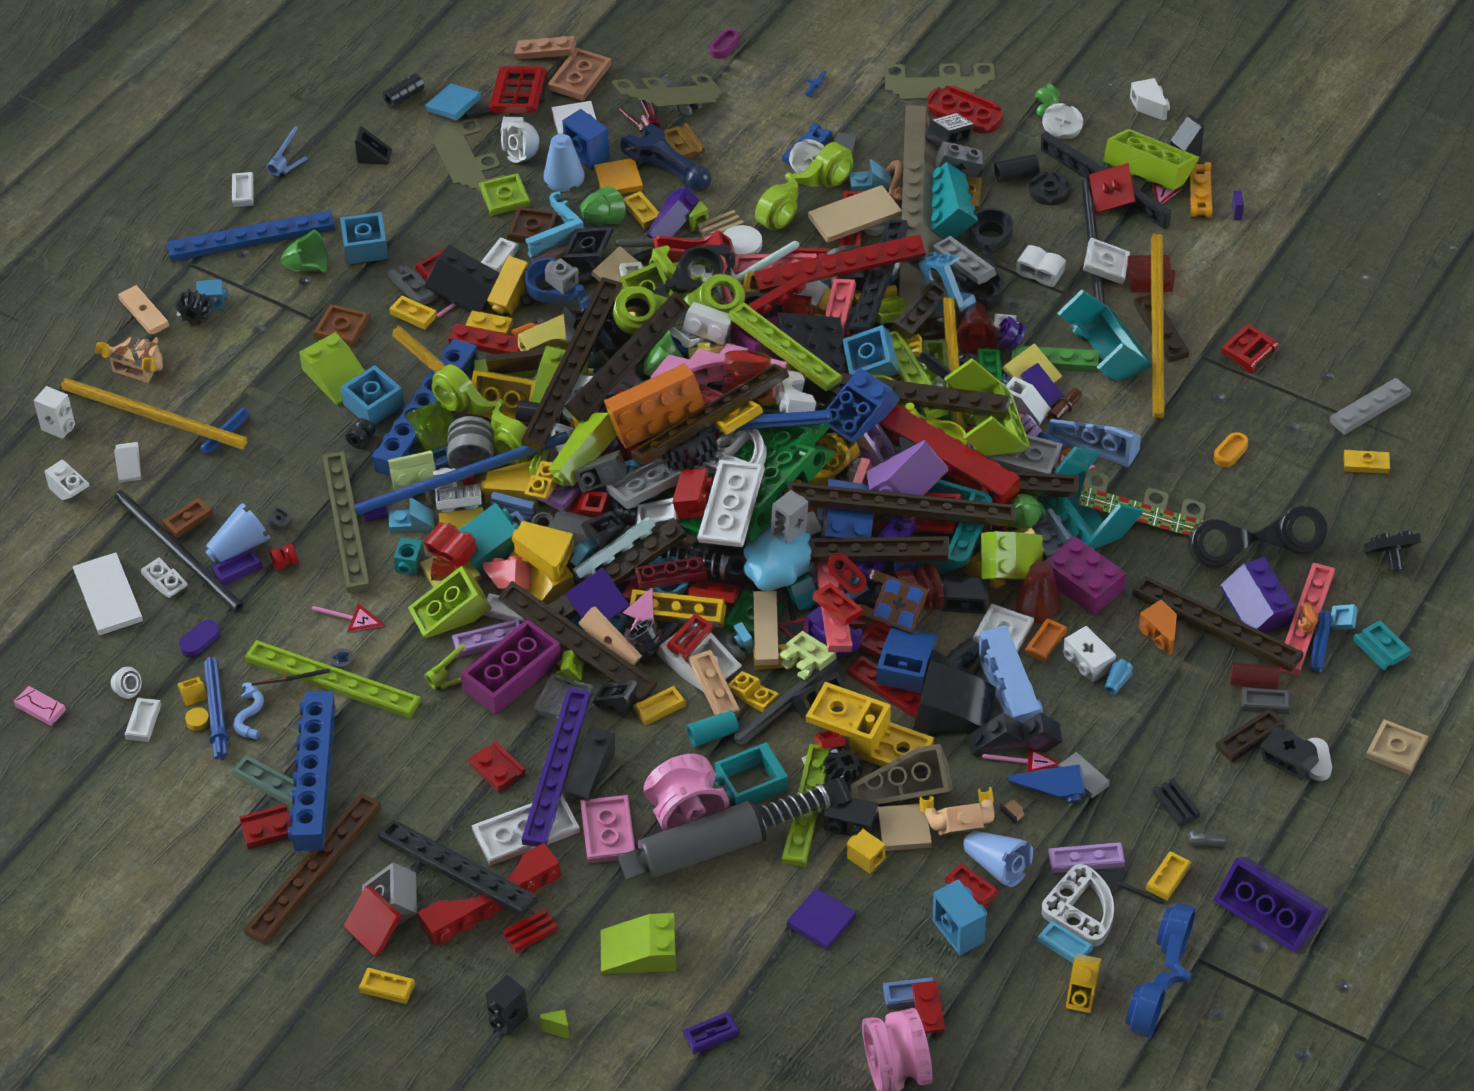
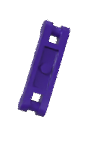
(889, 531)

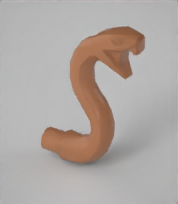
(895, 191)

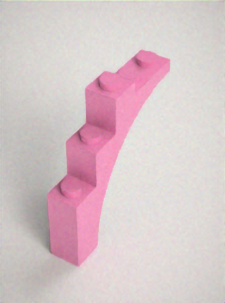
(705, 365)

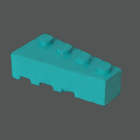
(951, 202)

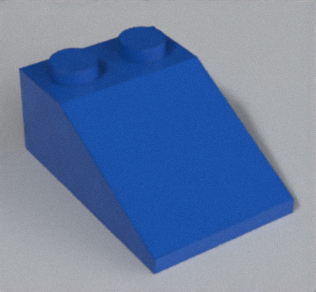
(844, 522)

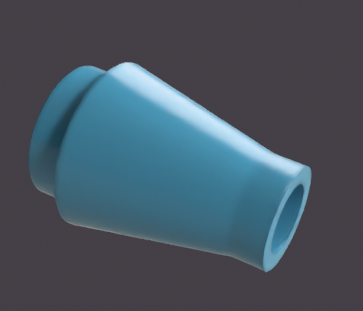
(1118, 676)

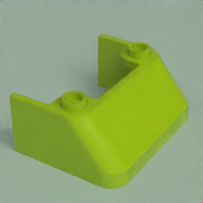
(992, 434)

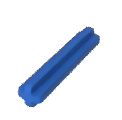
(231, 425)
(1320, 641)

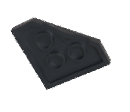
(818, 335)

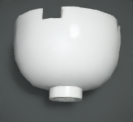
(520, 141)

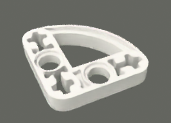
(736, 440)
(1066, 910)

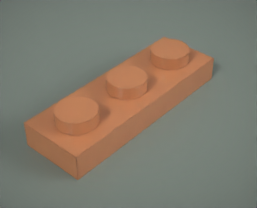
(545, 47)

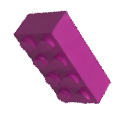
(511, 667)

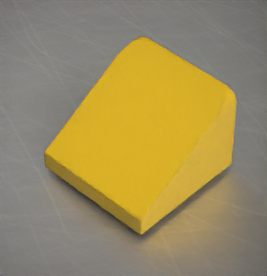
(192, 691)

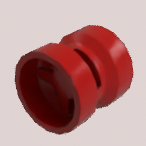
(284, 557)

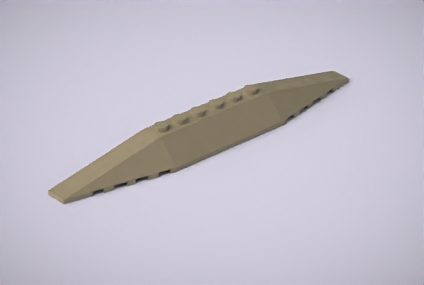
(917, 197)

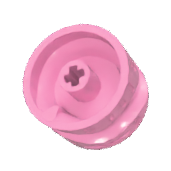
(684, 790)
(897, 1050)

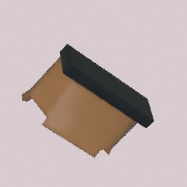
(1012, 810)

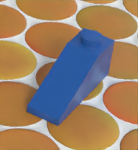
(1060, 783)

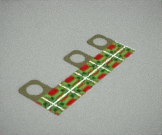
(1153, 513)

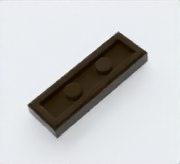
(515, 361)
(1249, 735)

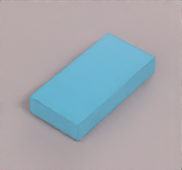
(1064, 941)

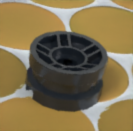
(645, 635)

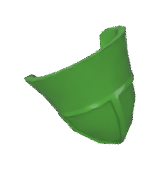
(603, 207)
(306, 254)
(659, 353)
(1027, 511)

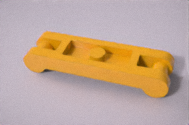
(1201, 191)

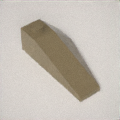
(910, 776)

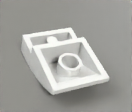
(725, 660)

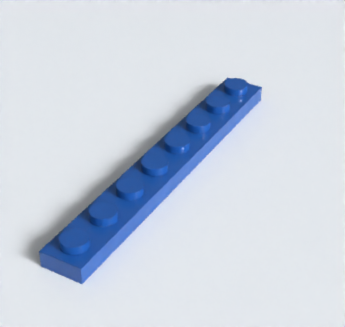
(250, 235)

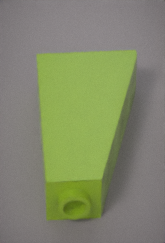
(582, 447)

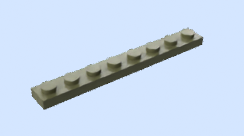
(346, 522)

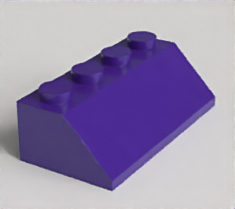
(1270, 903)

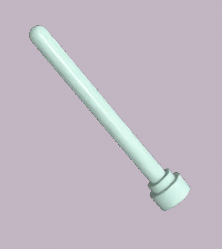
(763, 263)

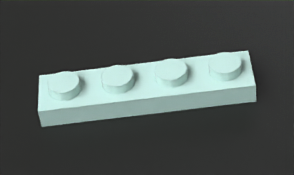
(621, 543)

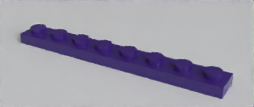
(556, 767)

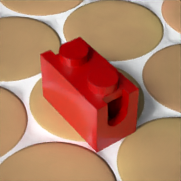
(692, 493)

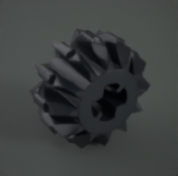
(193, 307)
(843, 763)

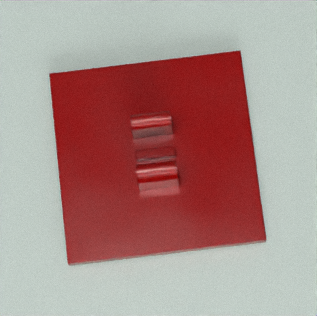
(1112, 188)

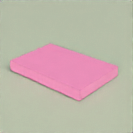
(607, 828)

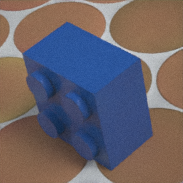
(588, 138)

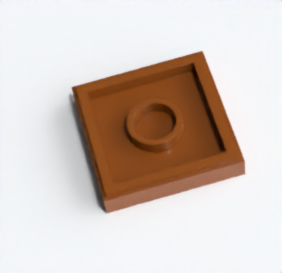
(343, 321)

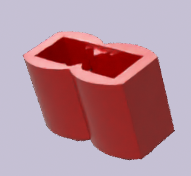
(450, 544)

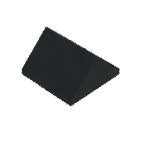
(587, 247)

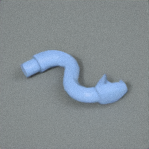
(239, 727)

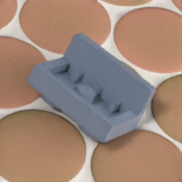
(1053, 533)

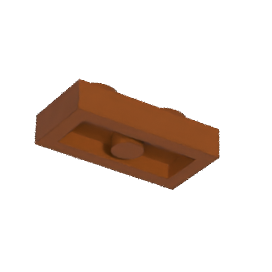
(187, 517)

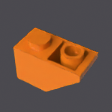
(1160, 625)

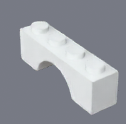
(790, 395)

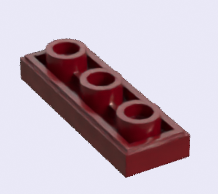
(670, 573)

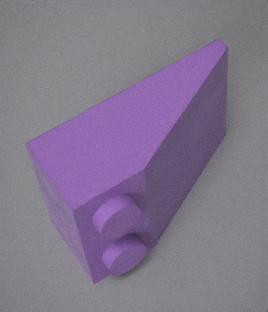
(908, 472)

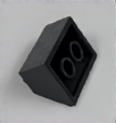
(462, 280)

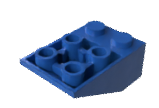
(861, 405)
(905, 659)

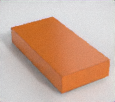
(1046, 640)

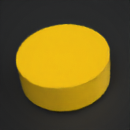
(197, 719)

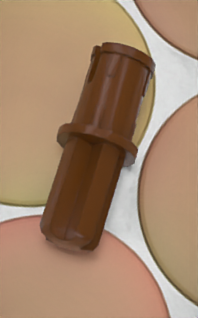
(1065, 404)

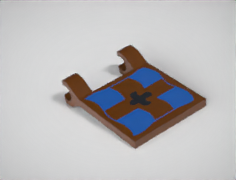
(898, 602)

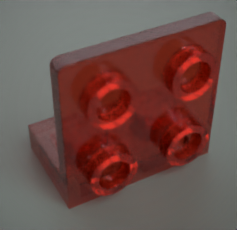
(1140, 273)

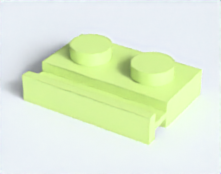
(411, 469)

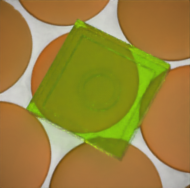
(431, 425)

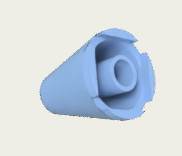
(563, 165)
(237, 535)
(1000, 855)

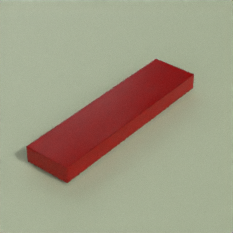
(866, 673)

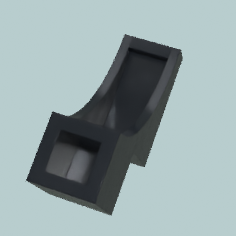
(1005, 731)

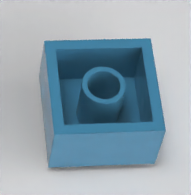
(364, 238)
(872, 352)
(372, 395)
(959, 917)

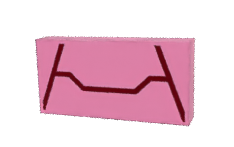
(39, 705)

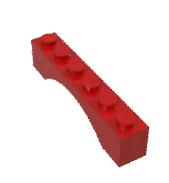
(449, 918)

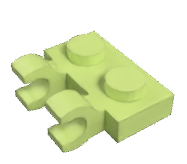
(811, 651)

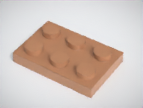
(579, 74)

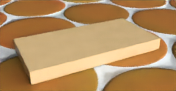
(854, 213)

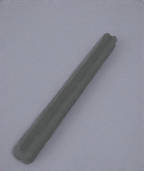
(779, 706)

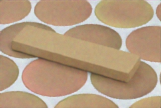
(766, 628)

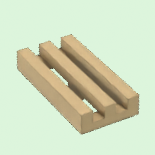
(719, 223)

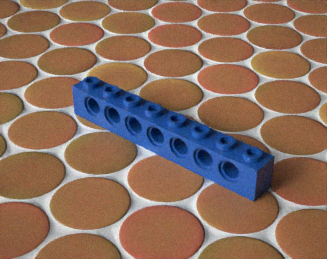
(402, 438)
(313, 771)

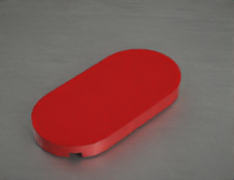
(978, 110)

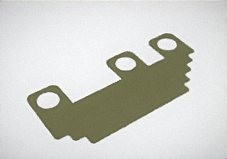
(922, 86)
(666, 96)
(458, 156)

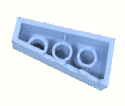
(1005, 671)

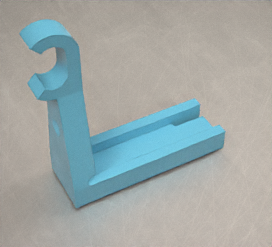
(558, 235)

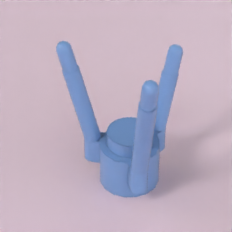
(278, 163)

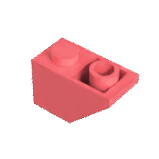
(504, 571)

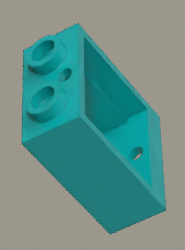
(748, 759)

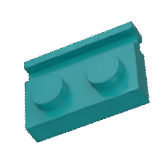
(1382, 645)

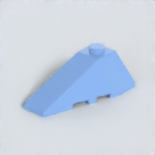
(1110, 442)

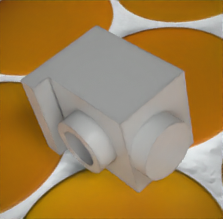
(561, 275)

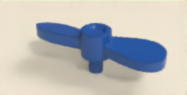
(815, 83)

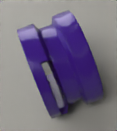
(1011, 333)

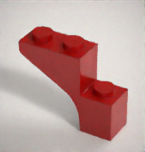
(680, 245)

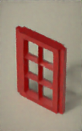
(533, 96)

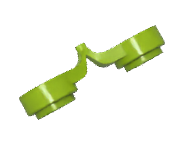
(779, 202)
(701, 295)
(459, 394)

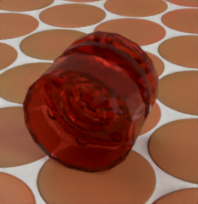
(742, 366)
(927, 578)

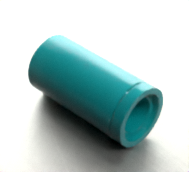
(712, 728)

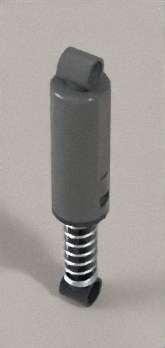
(723, 566)
(724, 831)

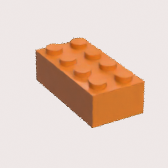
(654, 405)

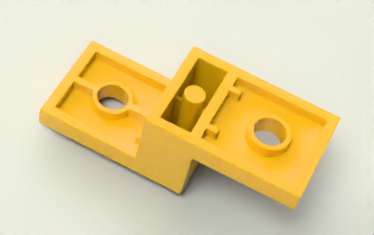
(865, 723)

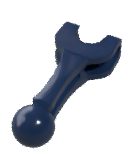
(657, 151)

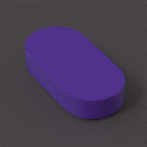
(199, 638)

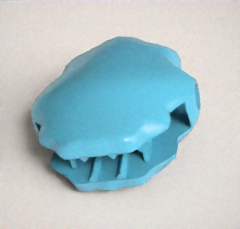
(775, 563)

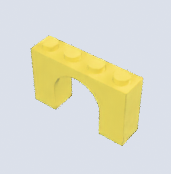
(546, 334)

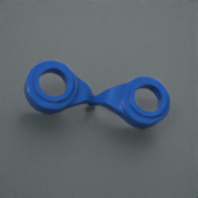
(536, 273)
(1149, 999)

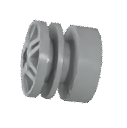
(469, 441)

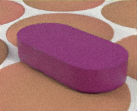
(724, 43)

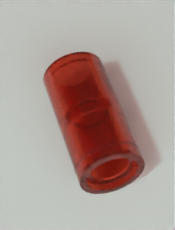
(1255, 675)

